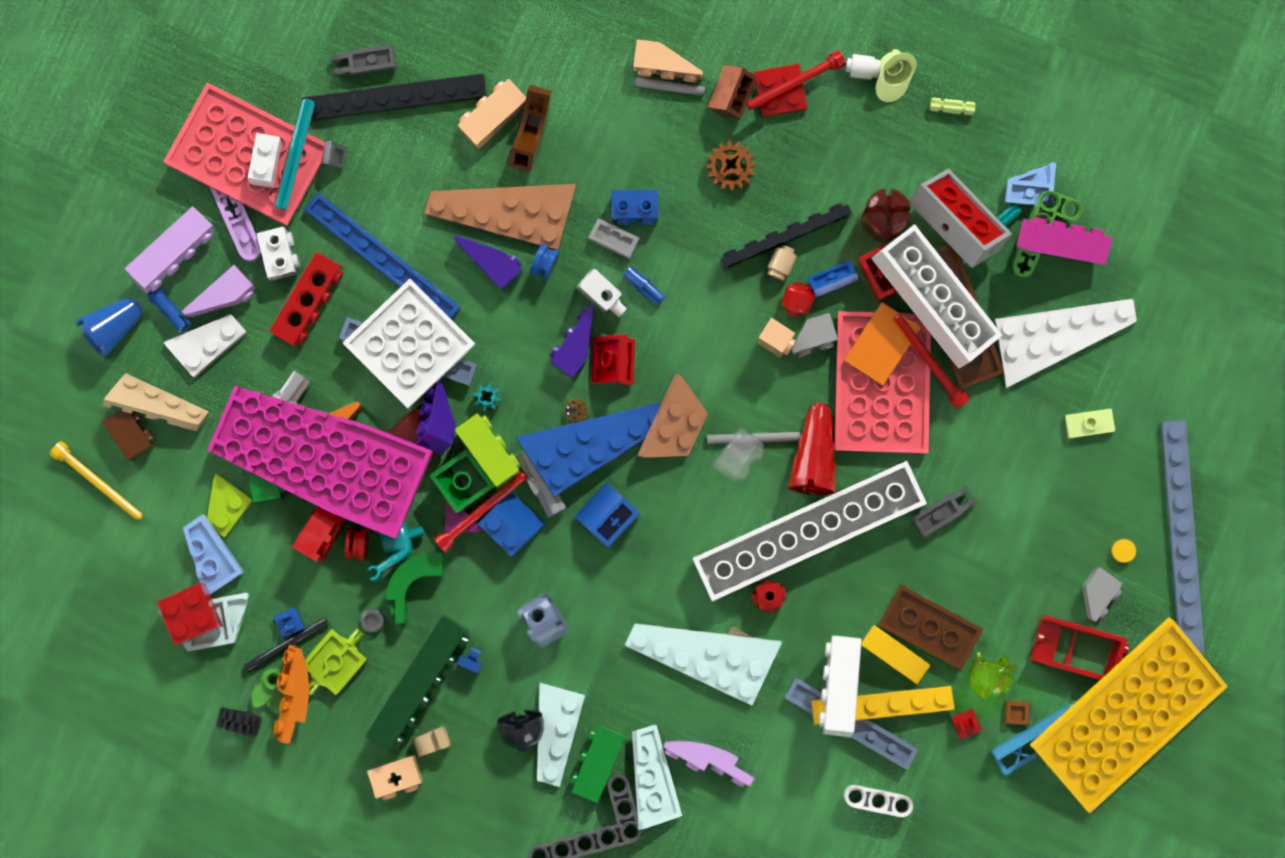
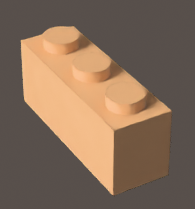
(492, 113)

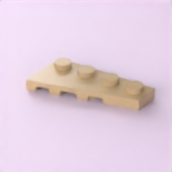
(142, 397)

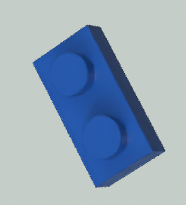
(833, 278)

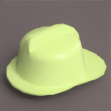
(895, 75)

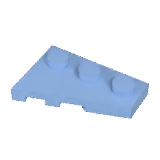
(211, 556)

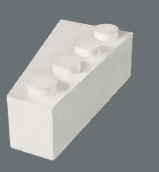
(841, 686)

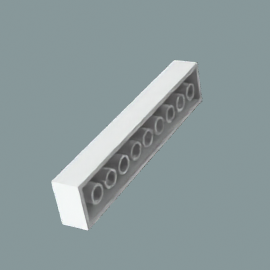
(809, 531)

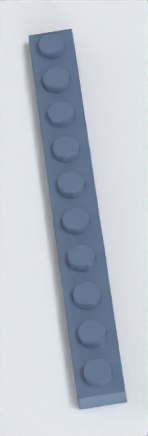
(1182, 531)

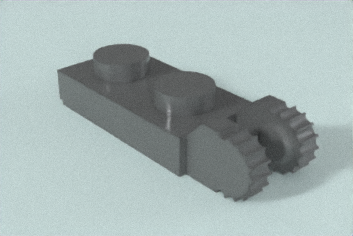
(365, 60)
(941, 513)

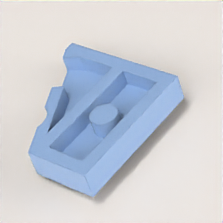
(1027, 187)

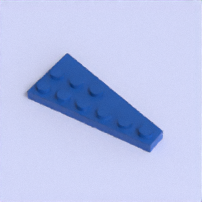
(579, 449)

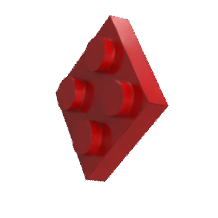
(788, 102)

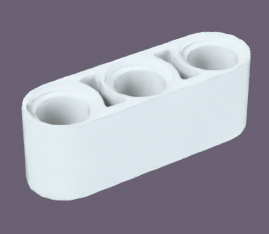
(888, 806)

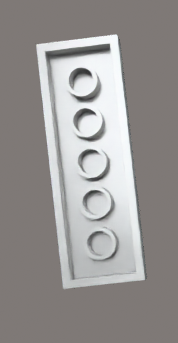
(936, 296)

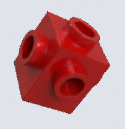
(759, 596)

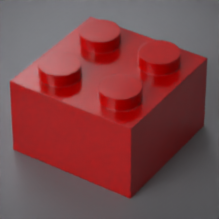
(189, 614)

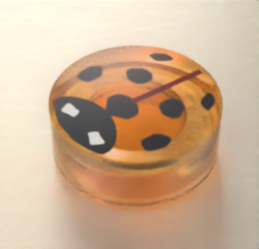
(576, 410)

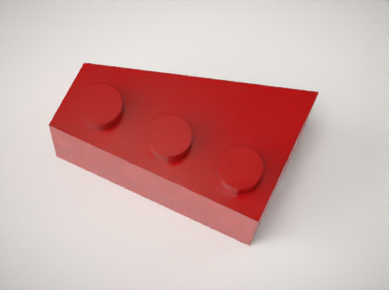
(319, 534)

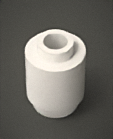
(863, 67)

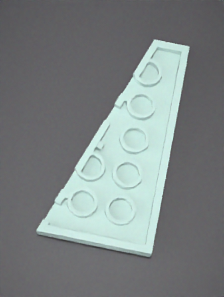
(719, 660)

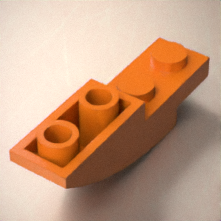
(295, 686)

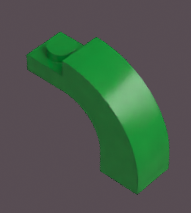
(406, 575)

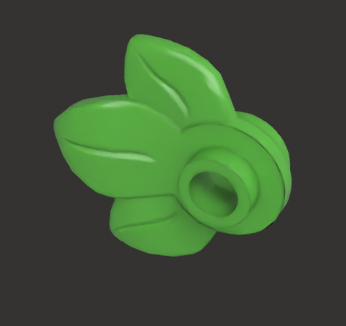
(267, 693)

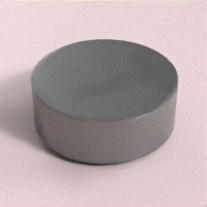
(372, 620)

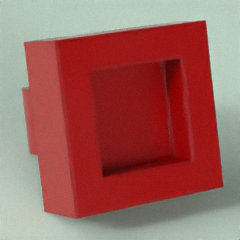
(966, 723)

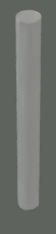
(764, 437)

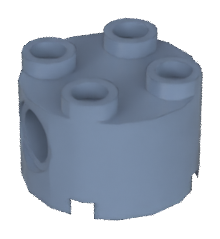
(544, 620)

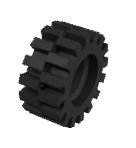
(238, 721)

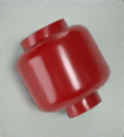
(798, 299)

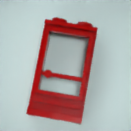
(1047, 640)

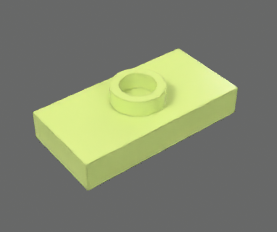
(1089, 423)

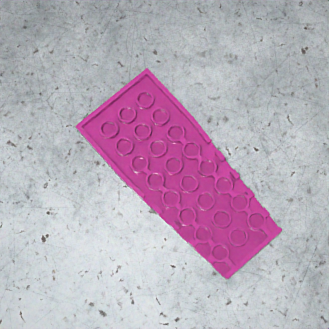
(323, 458)

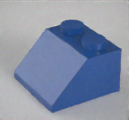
(511, 524)

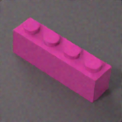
(1064, 241)

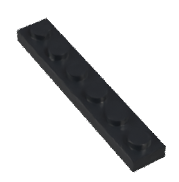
(793, 232)

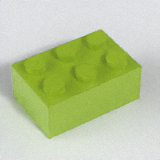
(488, 450)

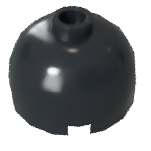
(521, 730)

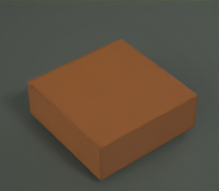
(1017, 713)

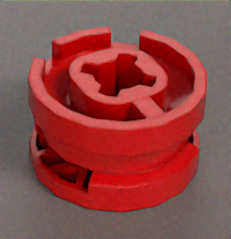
(356, 544)

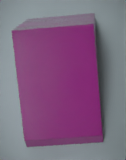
(454, 519)

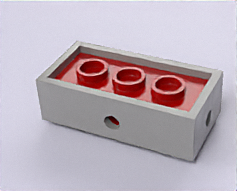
(960, 218)

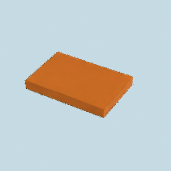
(880, 345)

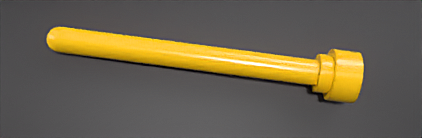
(62, 453)

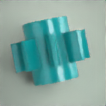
(494, 398)

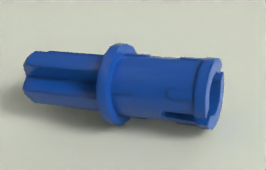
(643, 285)

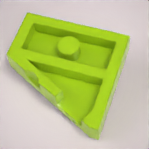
(226, 505)

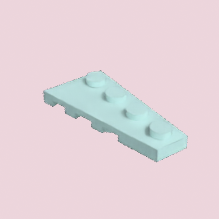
(560, 715)
(653, 781)

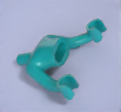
(401, 547)

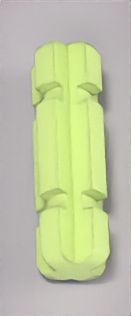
(952, 106)

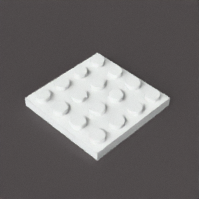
(409, 344)

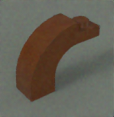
(531, 128)

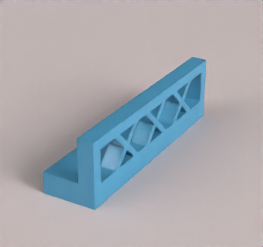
(1021, 739)

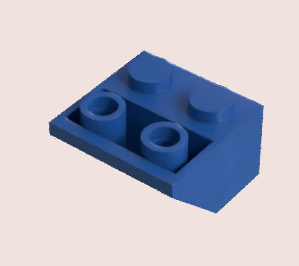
(607, 515)

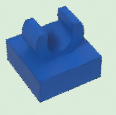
(289, 622)
(471, 661)

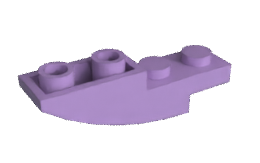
(700, 754)

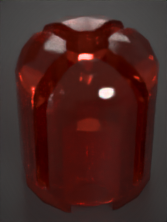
(874, 220)

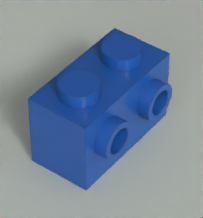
(634, 206)

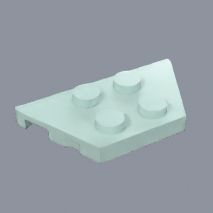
(231, 612)

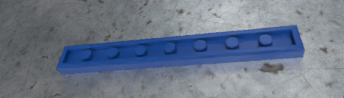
(374, 251)

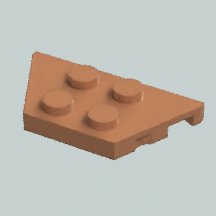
(675, 423)

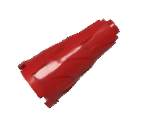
(814, 464)

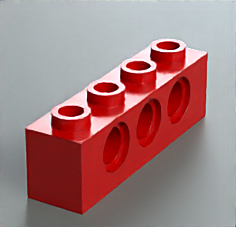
(318, 266)

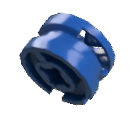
(544, 262)

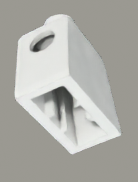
(592, 288)

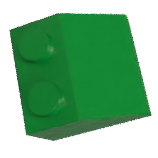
(462, 481)

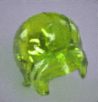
(991, 679)

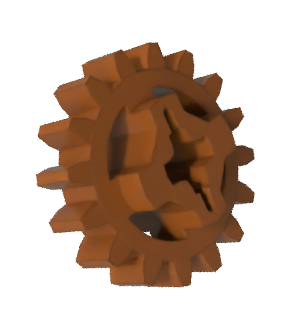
(723, 159)

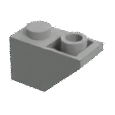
(815, 334)
(1098, 592)

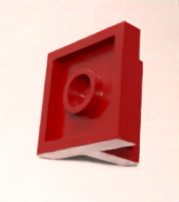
(613, 360)

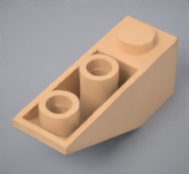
(660, 60)

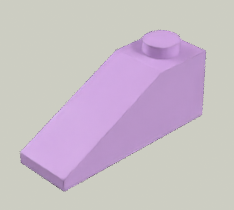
(225, 292)

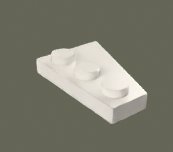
(205, 344)

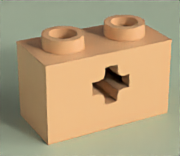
(776, 338)
(381, 777)

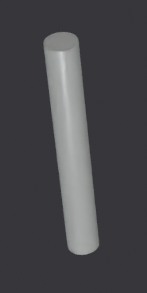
(670, 86)

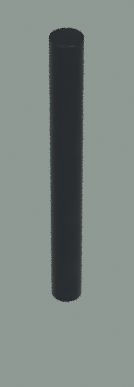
(282, 647)

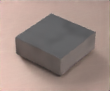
(334, 155)

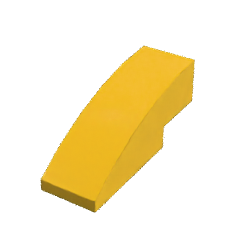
(894, 654)

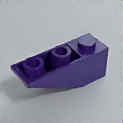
(574, 351)
(437, 422)

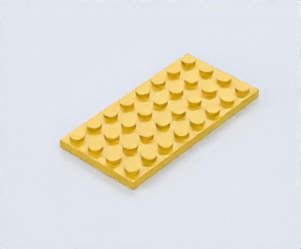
(1129, 715)

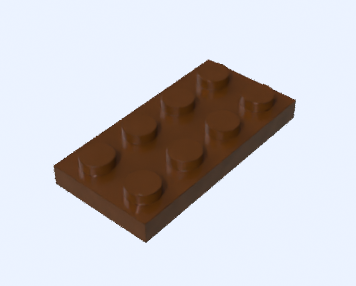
(930, 627)

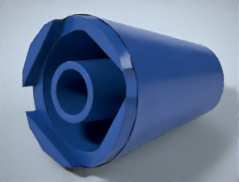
(109, 324)

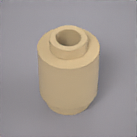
(781, 262)

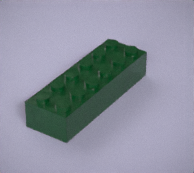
(417, 683)

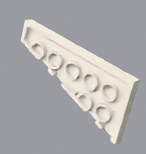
(1045, 338)

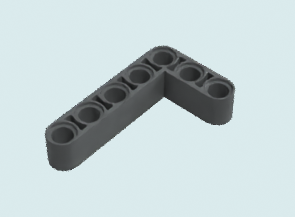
(595, 834)

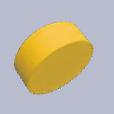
(1123, 550)

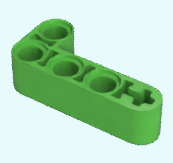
(1038, 210)

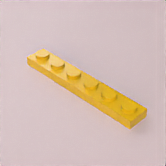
(897, 704)

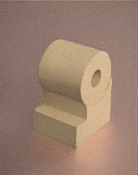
(432, 741)

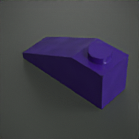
(494, 263)

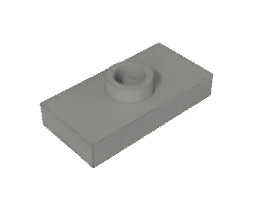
(613, 238)

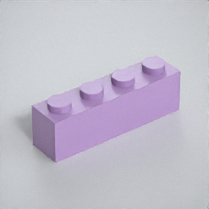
(170, 250)

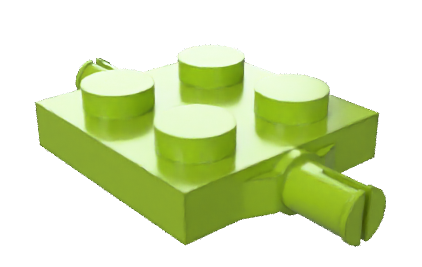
(334, 661)

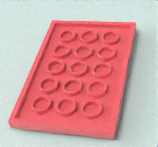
(219, 147)
(878, 416)

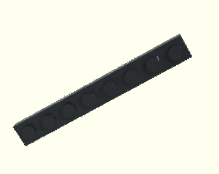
(398, 97)

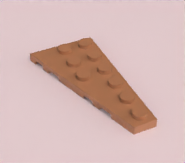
(520, 213)

